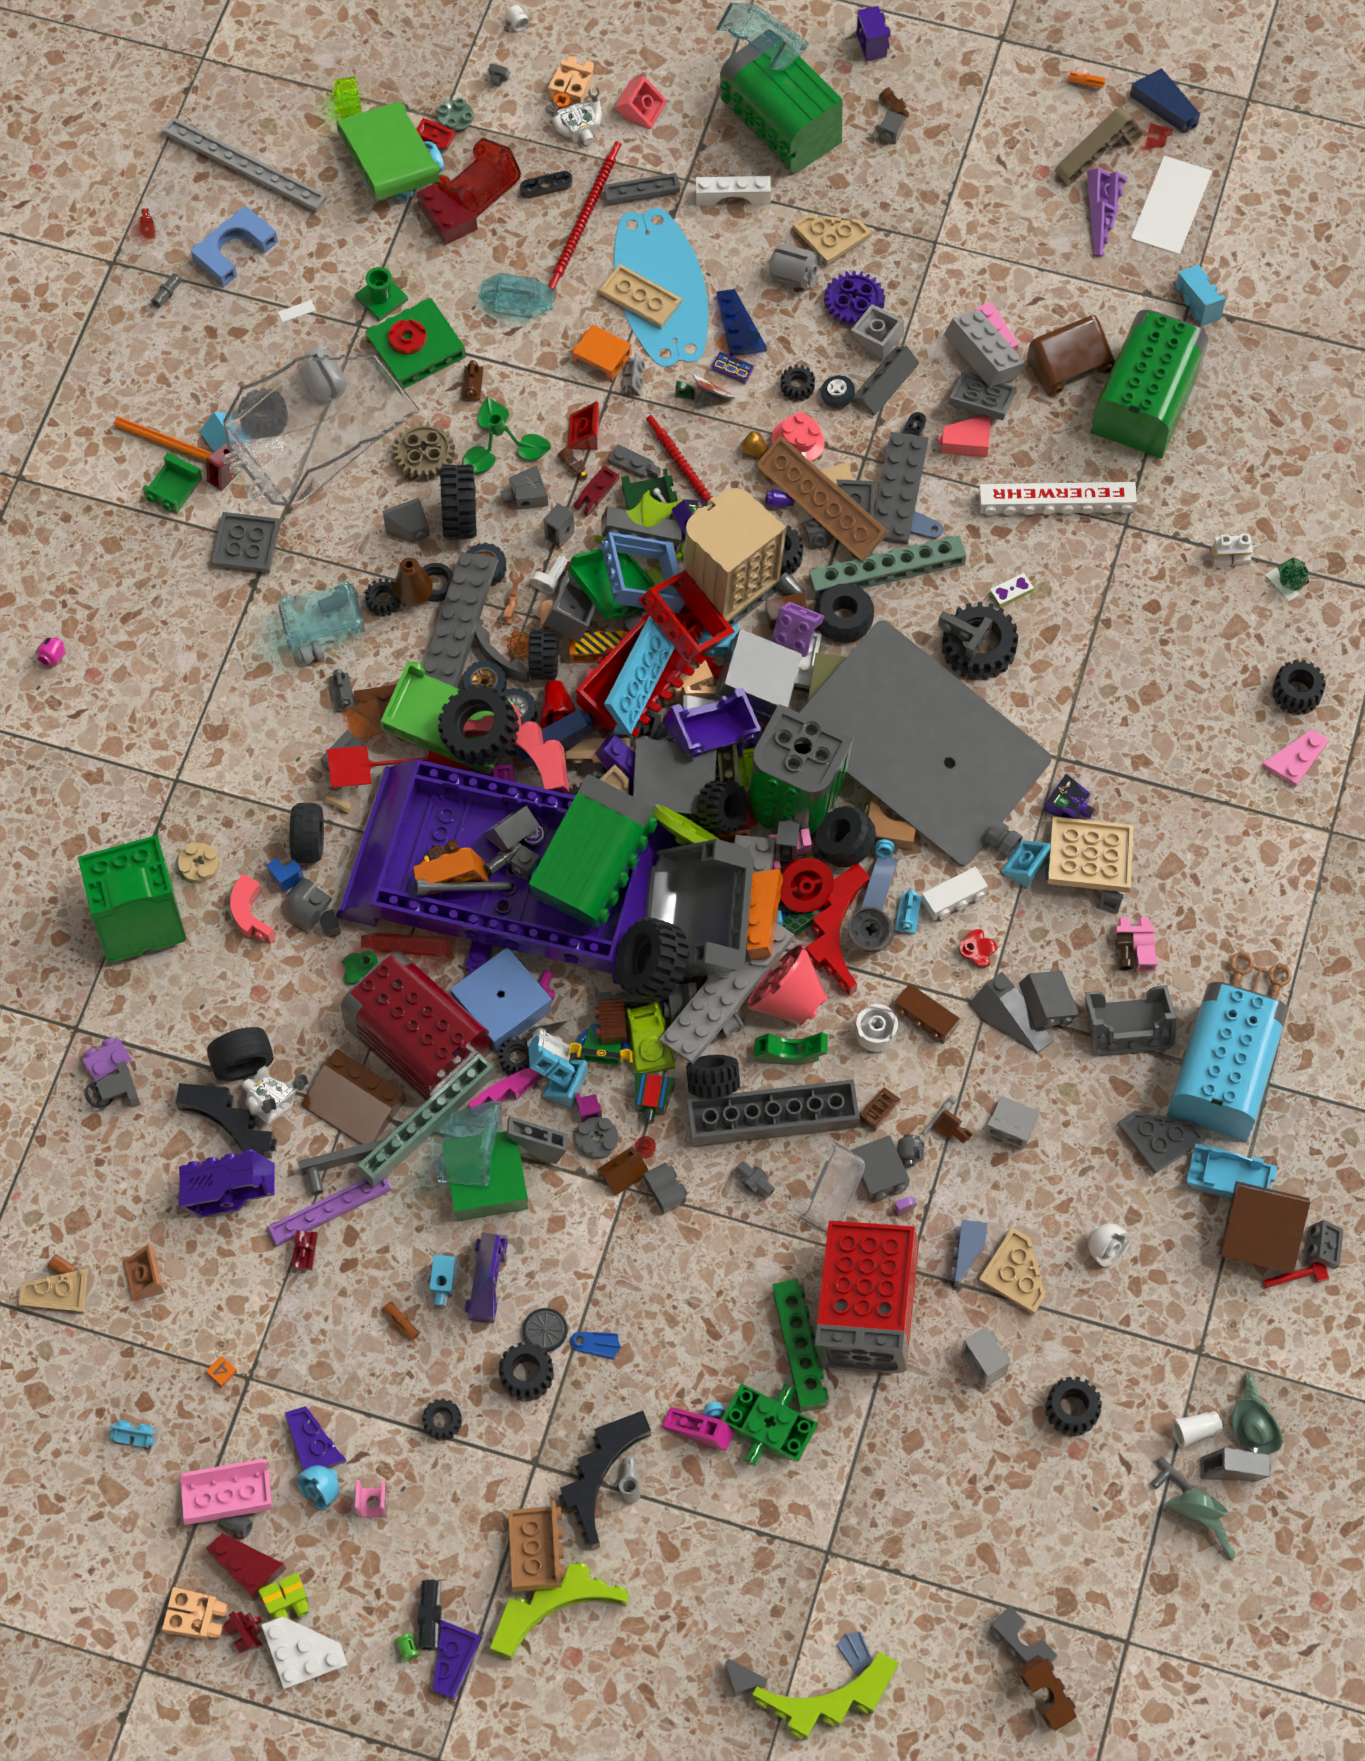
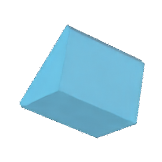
(213, 431)
(1026, 861)
(565, 1093)

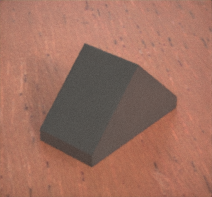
(649, 729)
(743, 1679)

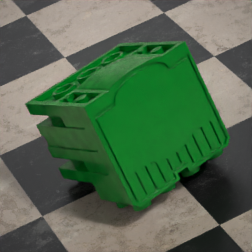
(132, 898)

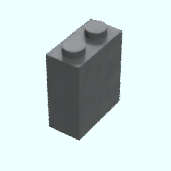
(1048, 999)
(883, 1169)

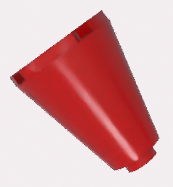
(555, 703)

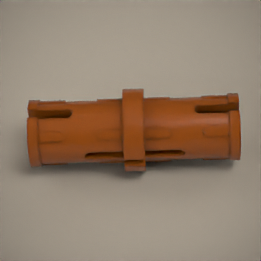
(400, 1321)

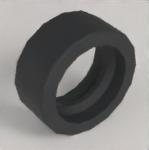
(439, 568)

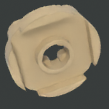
(204, 871)

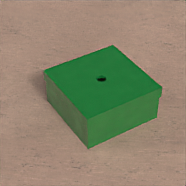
(506, 1187)

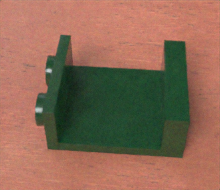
(634, 491)

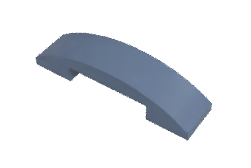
(880, 883)

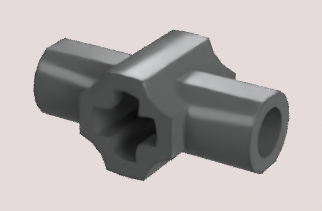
(754, 1179)

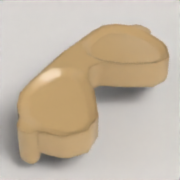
(342, 805)

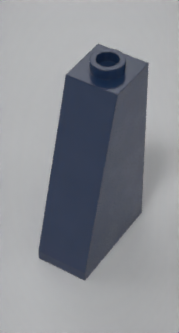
(1166, 100)
(567, 731)

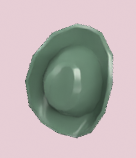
(1255, 1422)
(1200, 1506)

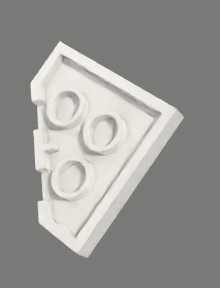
(301, 1651)

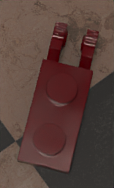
(597, 489)

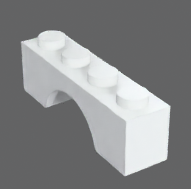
(753, 188)

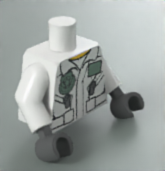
(578, 120)
(271, 1097)

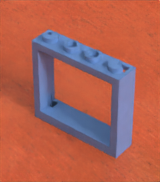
(641, 547)

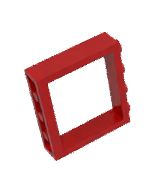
(699, 604)

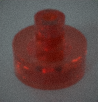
(645, 1146)

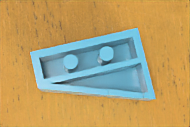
(1200, 295)

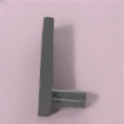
(330, 1160)

